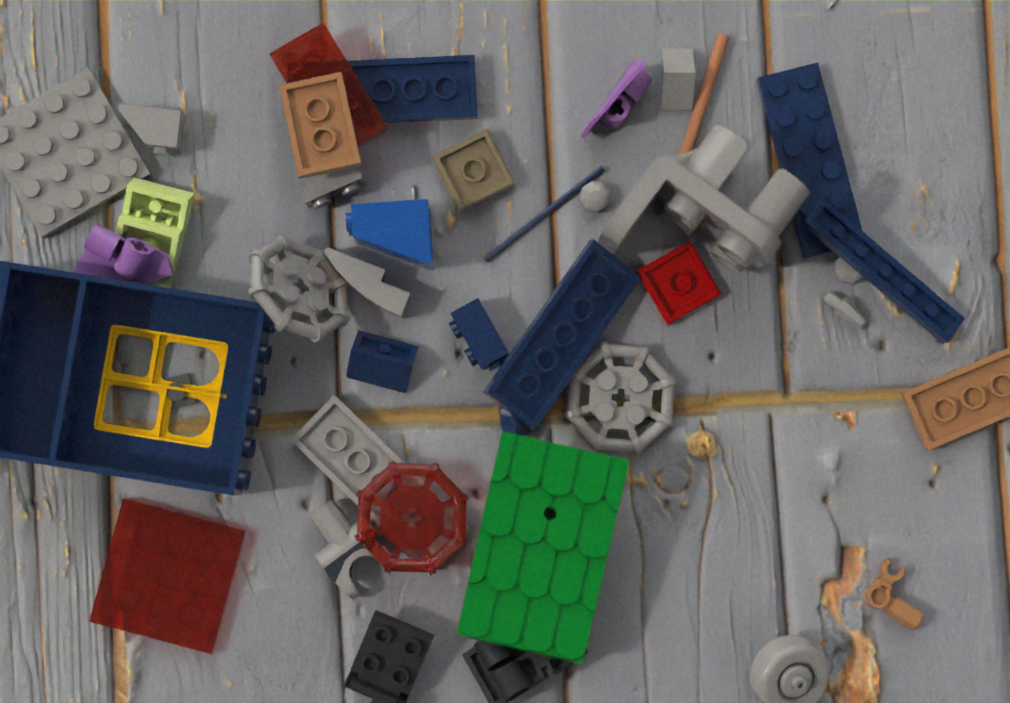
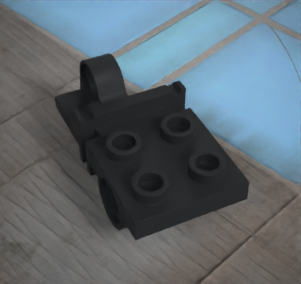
(388, 659)
(509, 672)

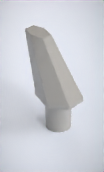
(845, 309)

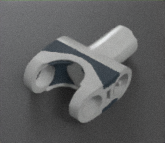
(342, 547)

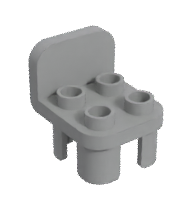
(691, 201)

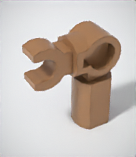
(879, 593)

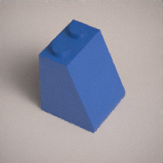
(394, 229)

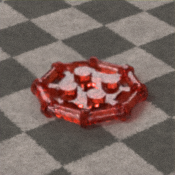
(398, 530)

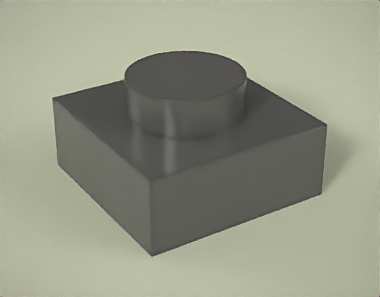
(176, 396)

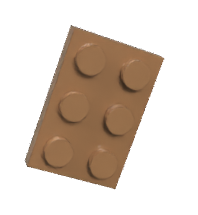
(320, 125)

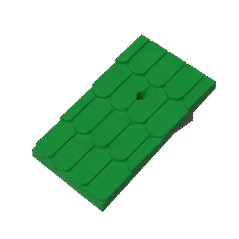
(535, 576)

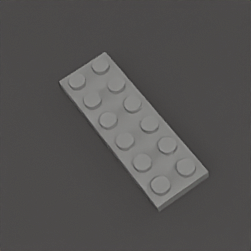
(354, 456)

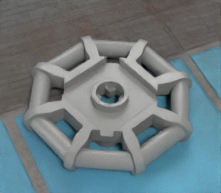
(311, 281)
(632, 412)

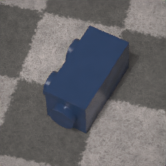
(480, 335)

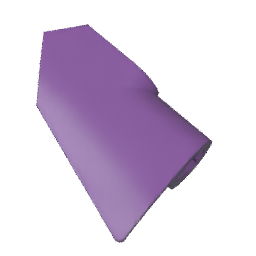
(627, 89)
(122, 258)

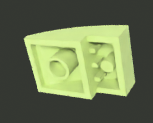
(157, 217)

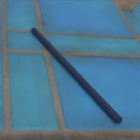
(544, 213)

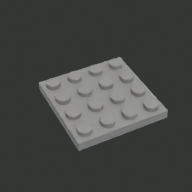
(67, 153)

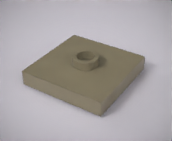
(473, 170)

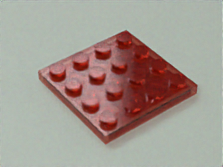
(167, 576)

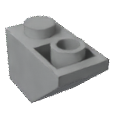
(324, 186)

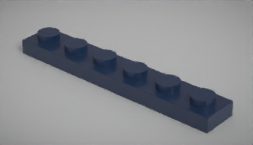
(883, 271)

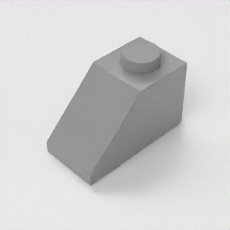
(157, 127)

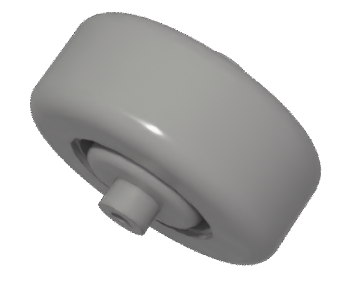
(789, 671)

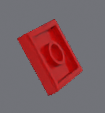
(678, 282)

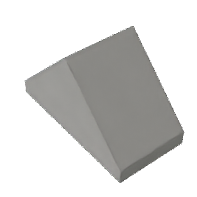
(677, 79)

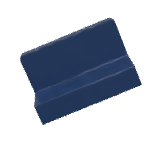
(381, 361)

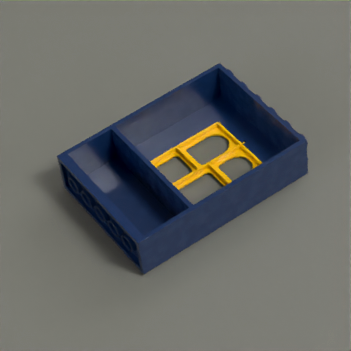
(58, 369)

